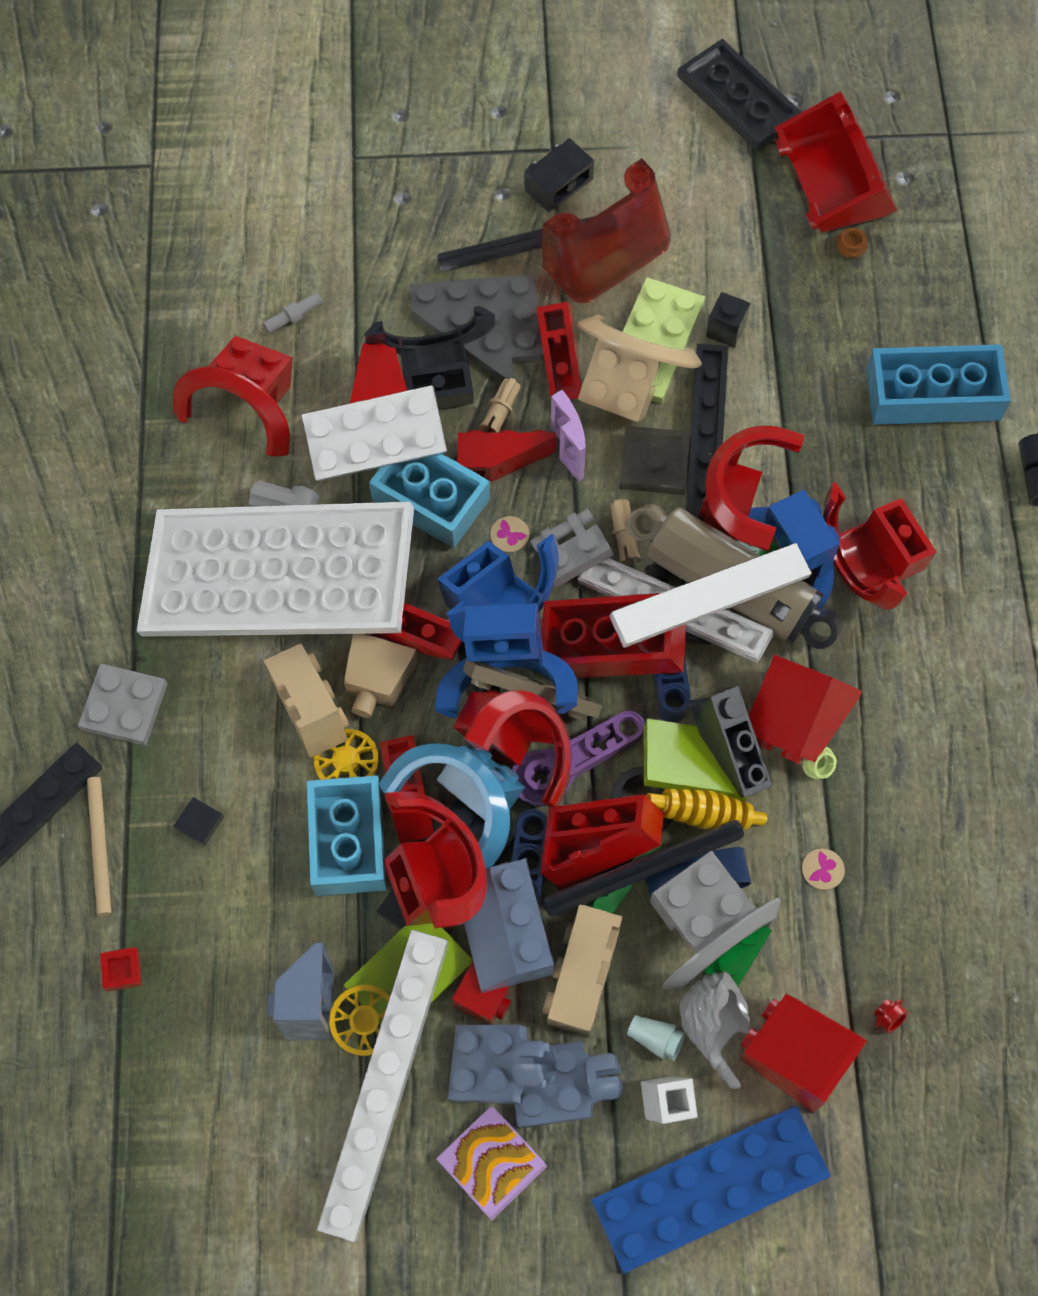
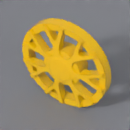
(347, 758)
(362, 1020)

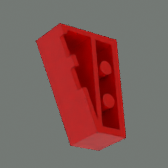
(598, 836)

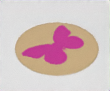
(509, 534)
(823, 869)

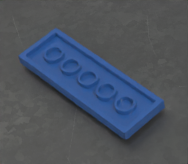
(710, 1189)

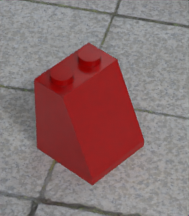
(377, 373)
(799, 709)
(801, 1051)

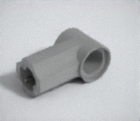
(272, 495)

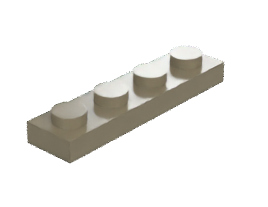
(487, 675)

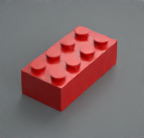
(587, 641)

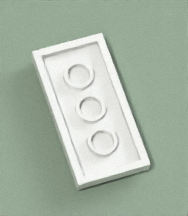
(374, 433)

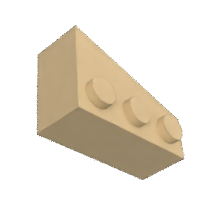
(307, 699)
(582, 971)

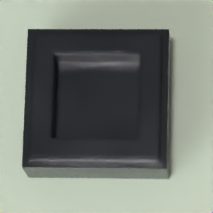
(198, 821)

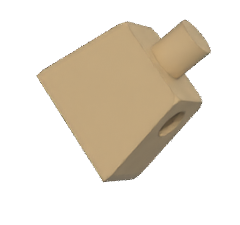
(377, 672)

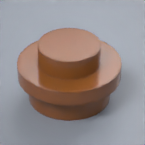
(851, 243)

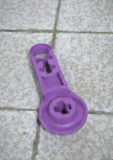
(583, 755)

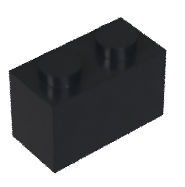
(558, 174)

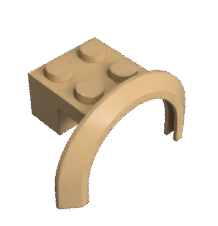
(625, 369)

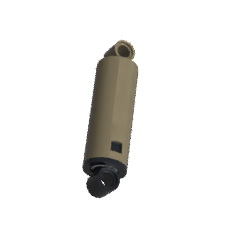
(699, 550)

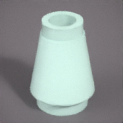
(657, 1036)

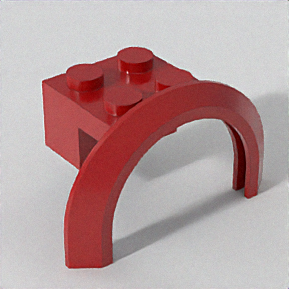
(252, 373)
(732, 486)
(880, 551)
(507, 727)
(437, 878)

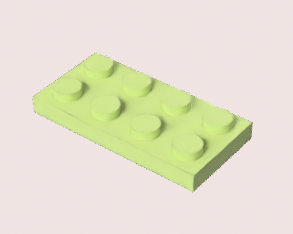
(666, 318)

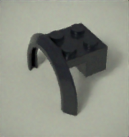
(438, 358)

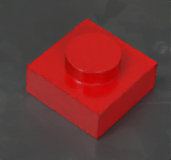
(121, 969)

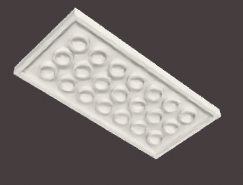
(277, 570)

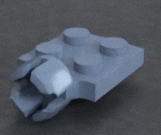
(497, 1064)
(574, 1089)

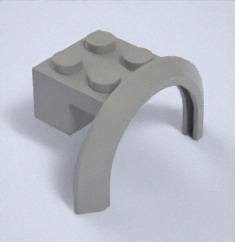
(708, 914)

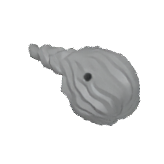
(712, 1016)

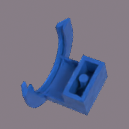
(801, 522)
(489, 579)
(504, 639)

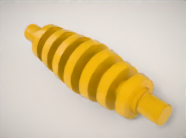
(706, 808)

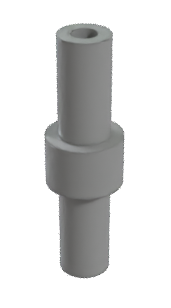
(292, 313)

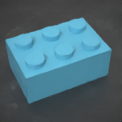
(441, 491)
(346, 836)

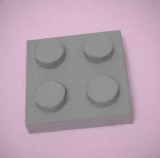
(122, 704)

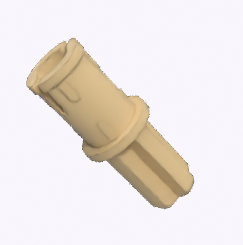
(500, 406)
(626, 543)

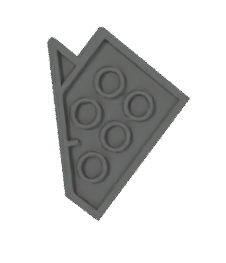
(516, 328)

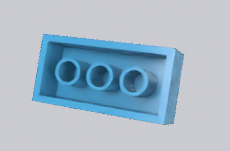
(937, 384)

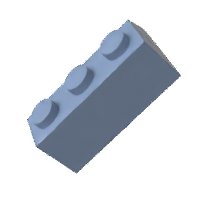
(508, 931)
(304, 997)

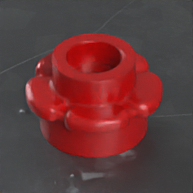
(890, 1015)

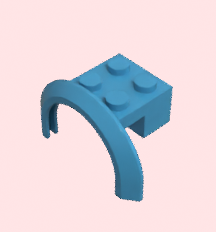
(473, 780)

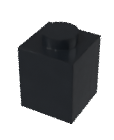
(728, 319)

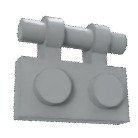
(581, 551)

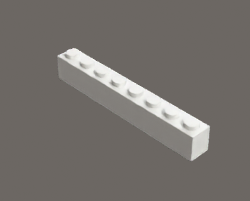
(383, 1087)

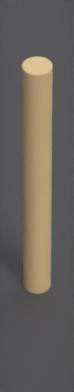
(99, 850)

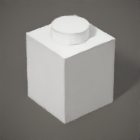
(669, 1099)

